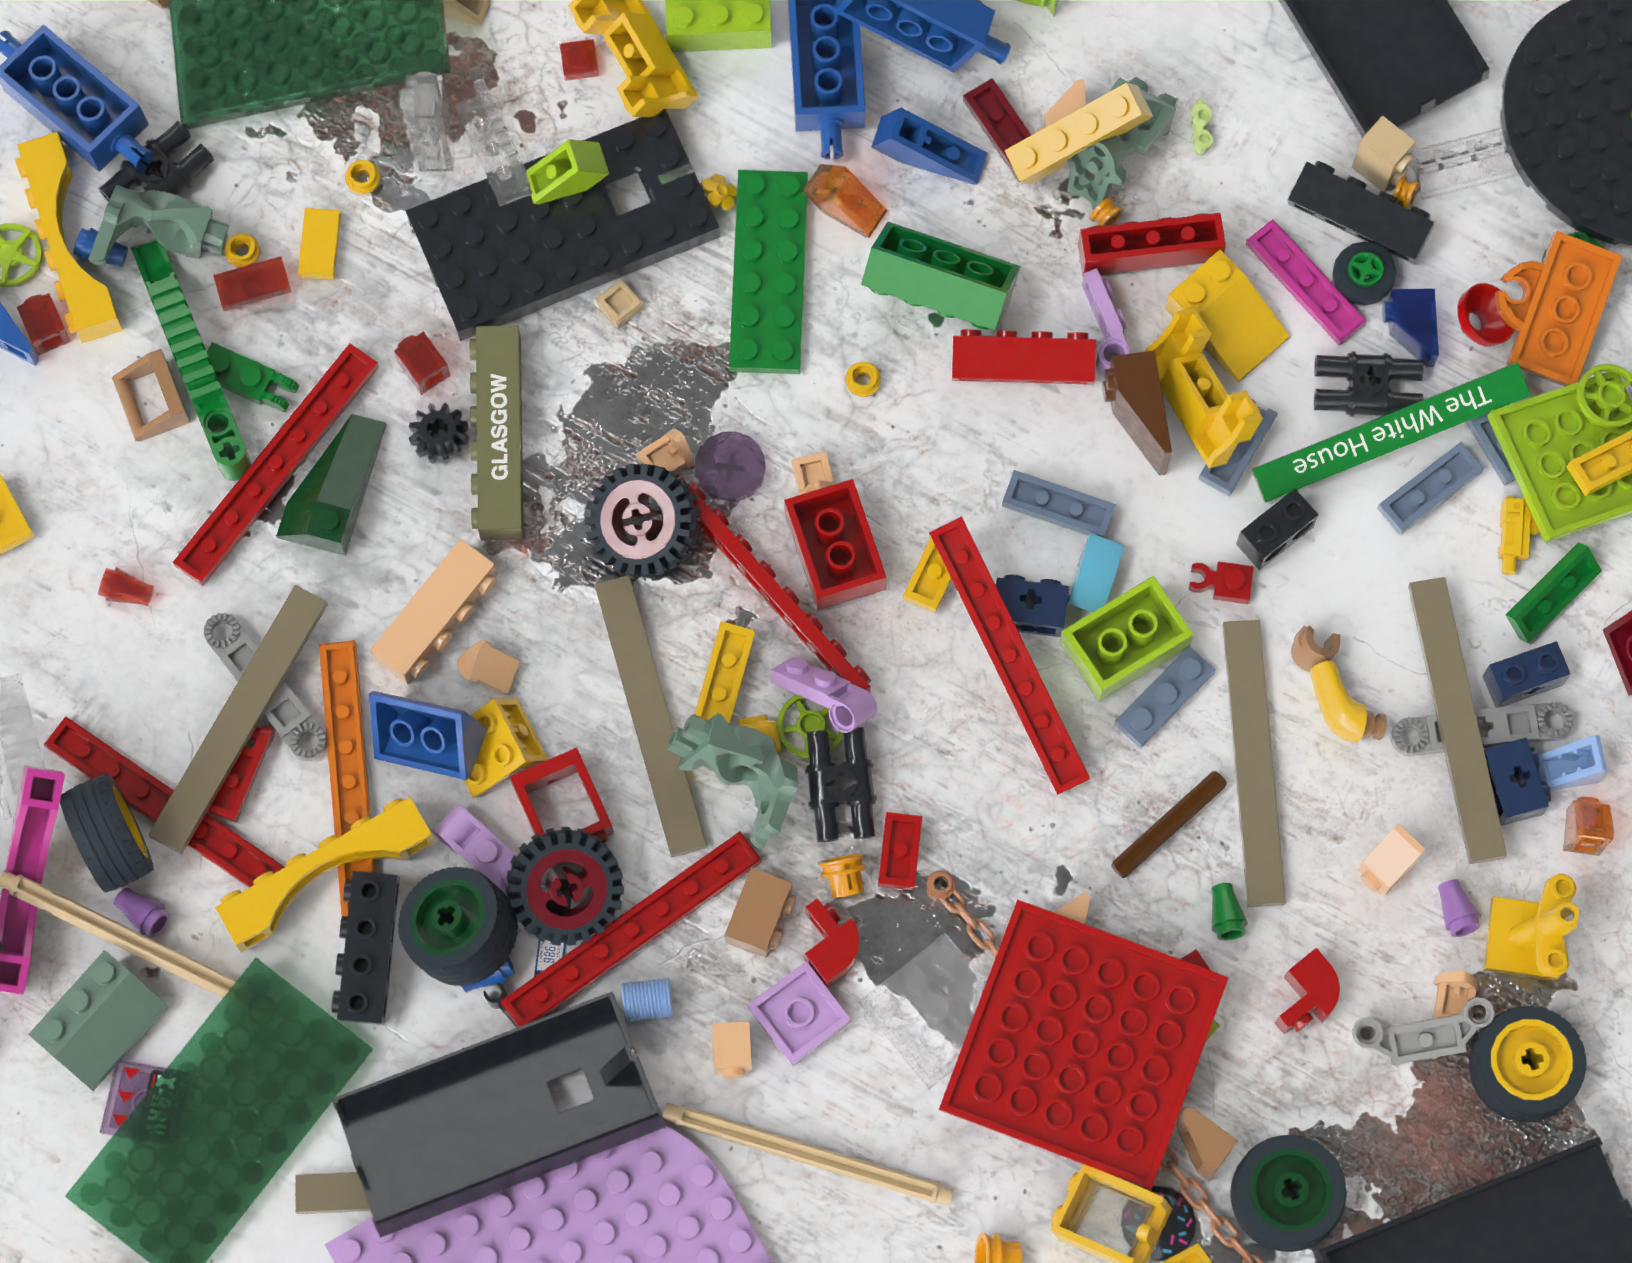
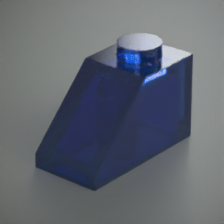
(1413, 322)

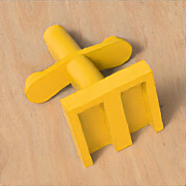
(1528, 935)

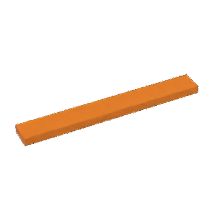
(345, 747)

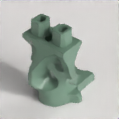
(1107, 155)
(170, 218)
(729, 753)

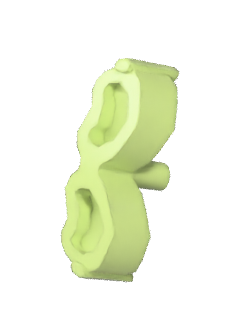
(1201, 137)

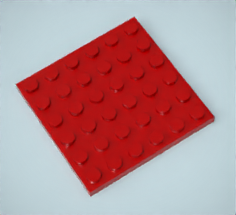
(1084, 1044)

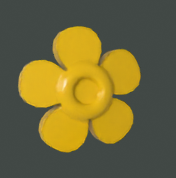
(718, 192)

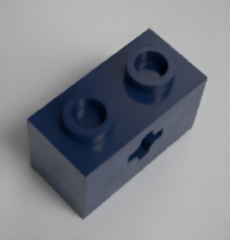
(1049, 604)
(1526, 674)
(1511, 800)

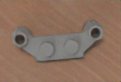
(1426, 1037)

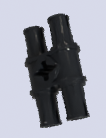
(176, 175)
(1356, 397)
(826, 799)

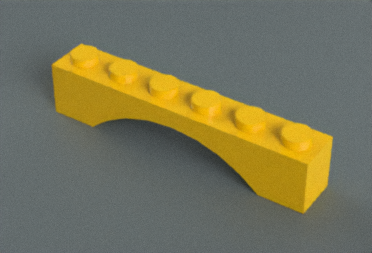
(49, 176)
(257, 910)

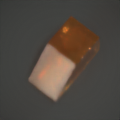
(844, 199)
(1588, 826)

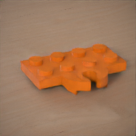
(1558, 307)

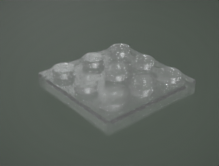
(928, 1008)

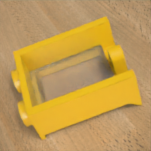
(1110, 1217)

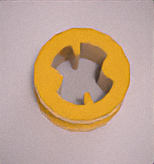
(1406, 192)
(1106, 212)

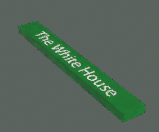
(1391, 432)

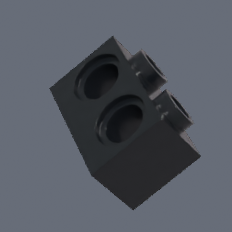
(1277, 529)

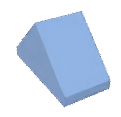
(1573, 764)

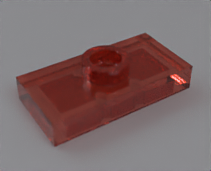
(252, 283)

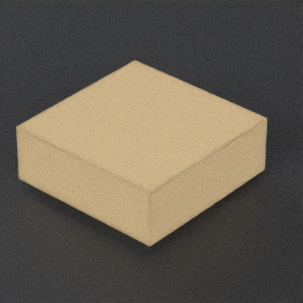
(619, 303)

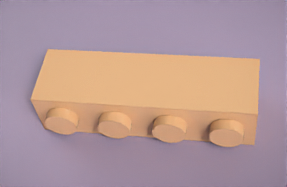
(434, 612)

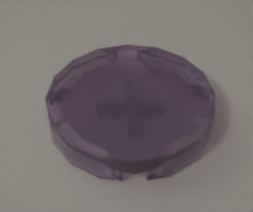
(730, 466)

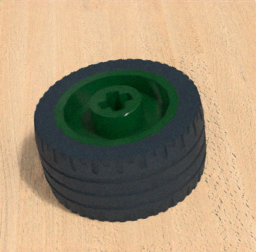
(457, 926)
(1294, 1165)

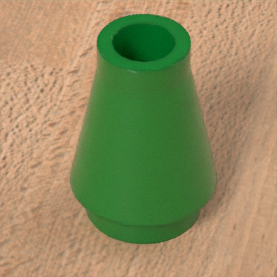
(1227, 914)

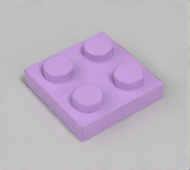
(799, 1013)

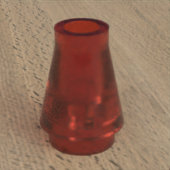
(124, 588)

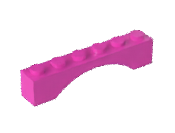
(27, 856)

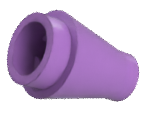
(1458, 910)
(144, 913)

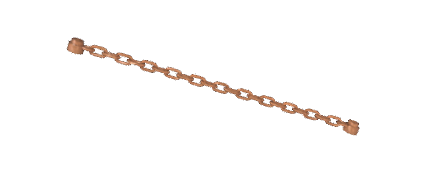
(1172, 1166)

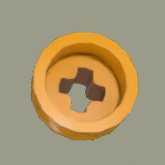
(844, 874)
(994, 1250)

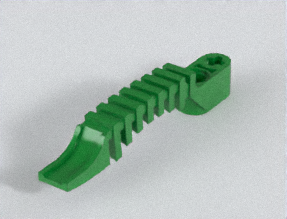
(192, 359)

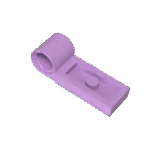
(1109, 320)
(847, 703)
(476, 845)

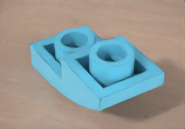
(1095, 573)

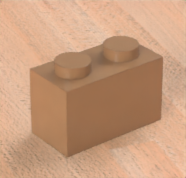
(760, 912)

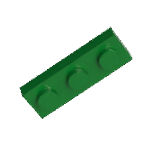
(1553, 592)

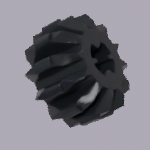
(431, 424)

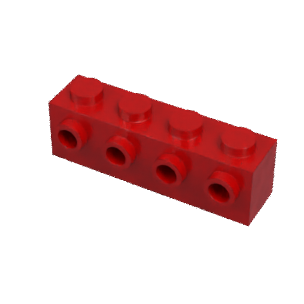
(1151, 244)
(1023, 358)

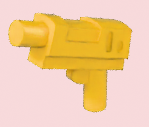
(1517, 527)

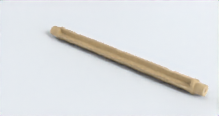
(116, 933)
(808, 1154)

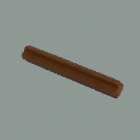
(1168, 824)

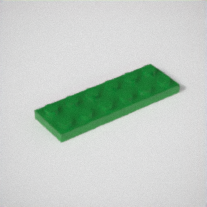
(768, 272)

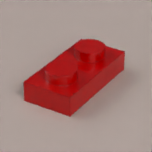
(900, 851)

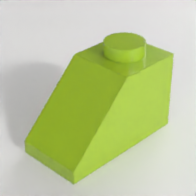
(567, 171)

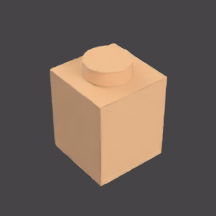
(732, 1049)

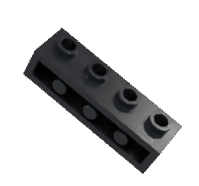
(1361, 212)
(367, 948)

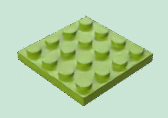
(1540, 441)

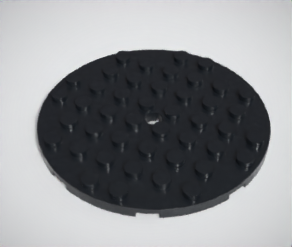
(1571, 115)

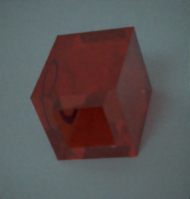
(43, 323)
(421, 362)

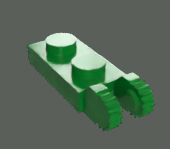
(249, 377)

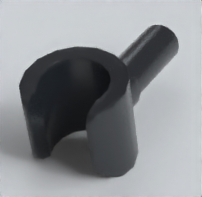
(495, 1003)

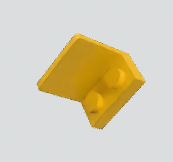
(506, 747)

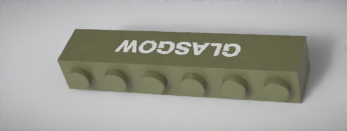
(498, 433)

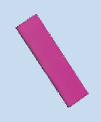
(1305, 282)

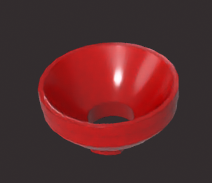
(1481, 302)

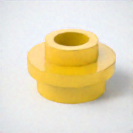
(358, 168)
(239, 241)
(863, 369)

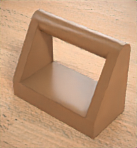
(171, 419)
(1204, 1142)

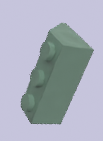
(98, 1020)

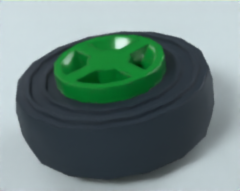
(1368, 260)

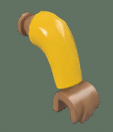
(1341, 712)

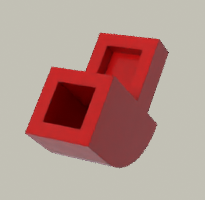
(838, 950)
(1319, 992)

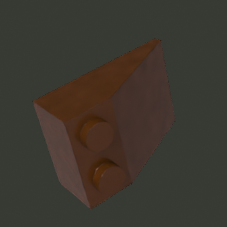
(1138, 405)

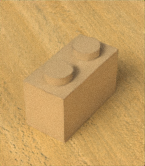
(1384, 154)

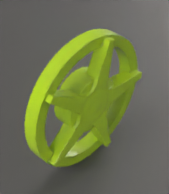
(12, 255)
(1608, 396)
(806, 722)

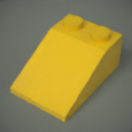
(1235, 314)

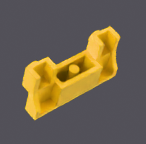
(652, 70)
(1201, 403)

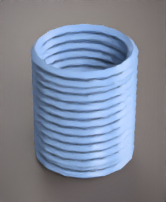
(647, 1000)

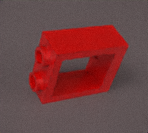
(555, 770)

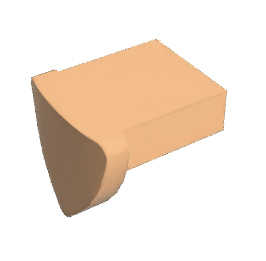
(668, 452)
(812, 472)
(488, 667)
(1453, 992)

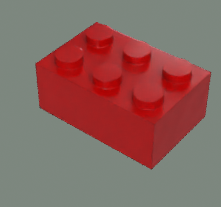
(835, 544)

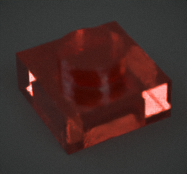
(579, 59)

